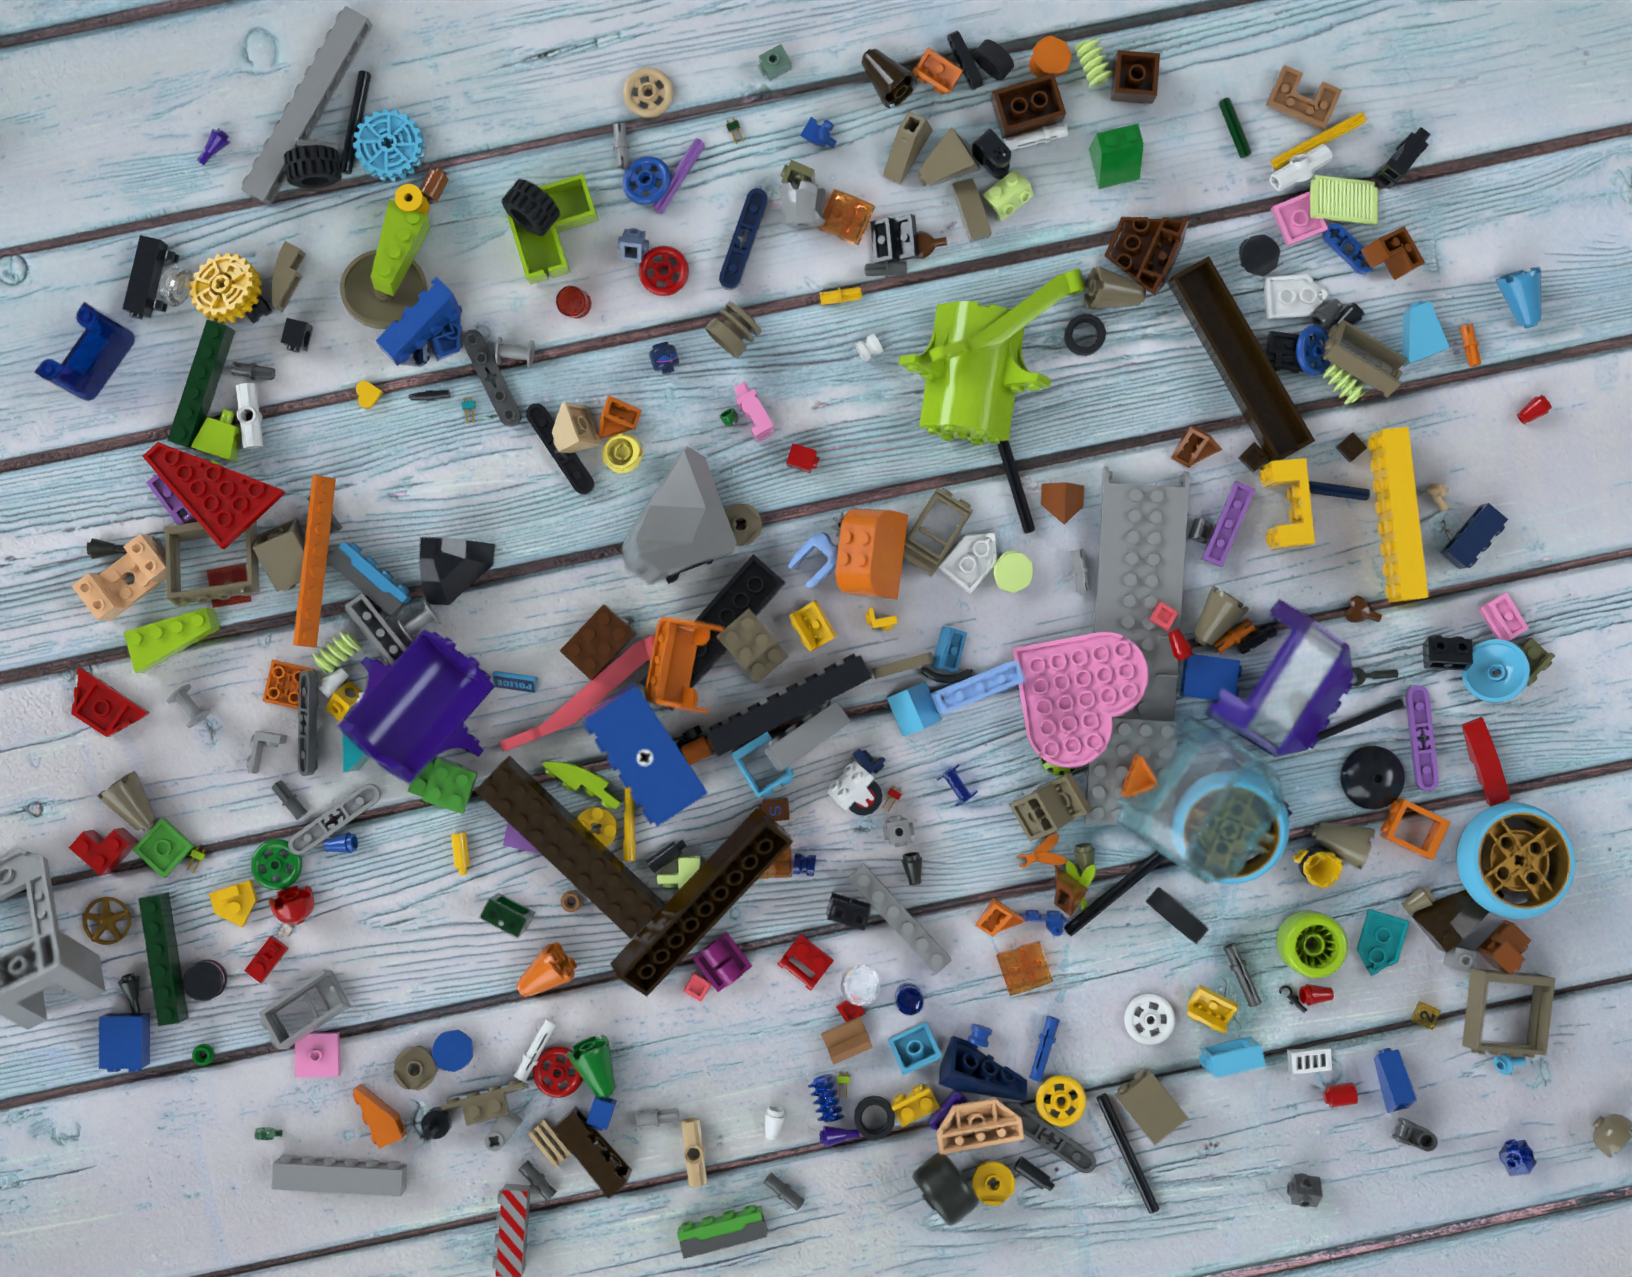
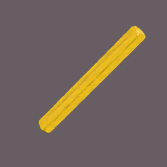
(1322, 138)

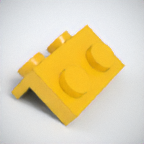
(812, 626)
(1211, 1008)

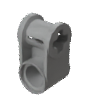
(503, 1128)

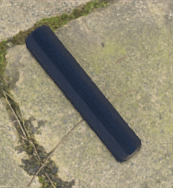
(1339, 491)

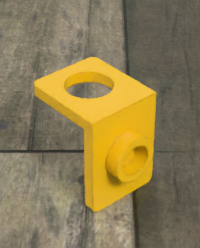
(340, 703)

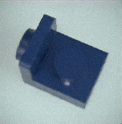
(865, 758)

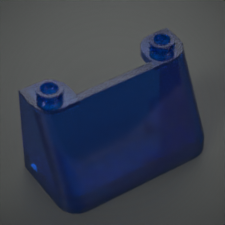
(92, 357)

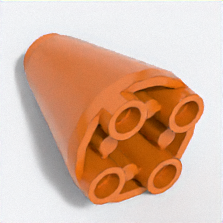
(547, 971)

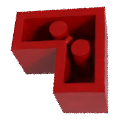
(101, 853)

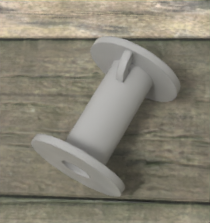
(514, 352)
(419, 621)
(188, 705)

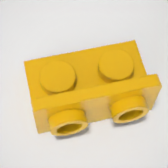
(914, 1104)

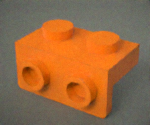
(938, 71)

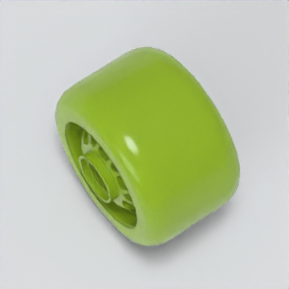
(1327, 948)

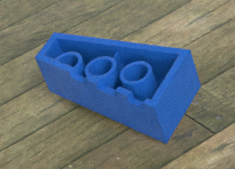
(419, 323)

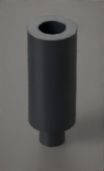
(666, 855)
(1033, 1174)

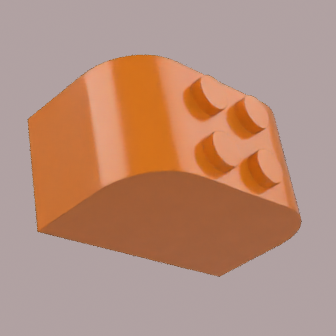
(871, 553)

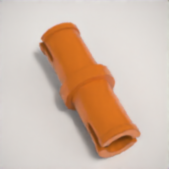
(1234, 636)

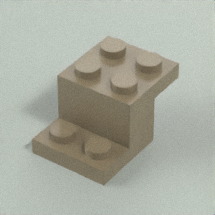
(752, 646)
(1050, 807)

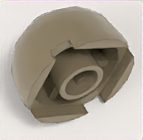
(1611, 1133)

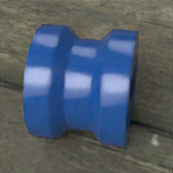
(979, 1035)

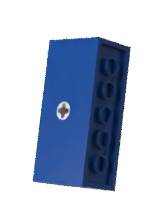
(664, 778)

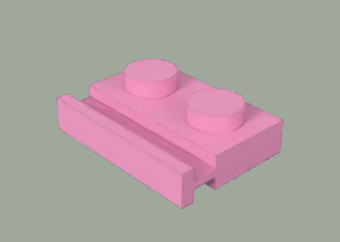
(1503, 617)

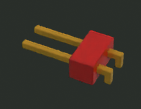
(894, 794)

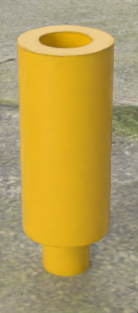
(460, 852)

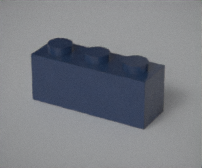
(1474, 536)

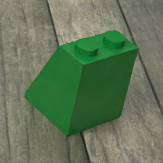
(1117, 155)

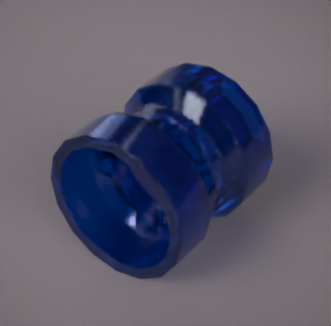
(804, 864)

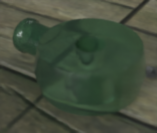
(267, 1133)

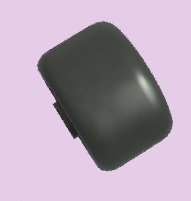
(945, 1189)

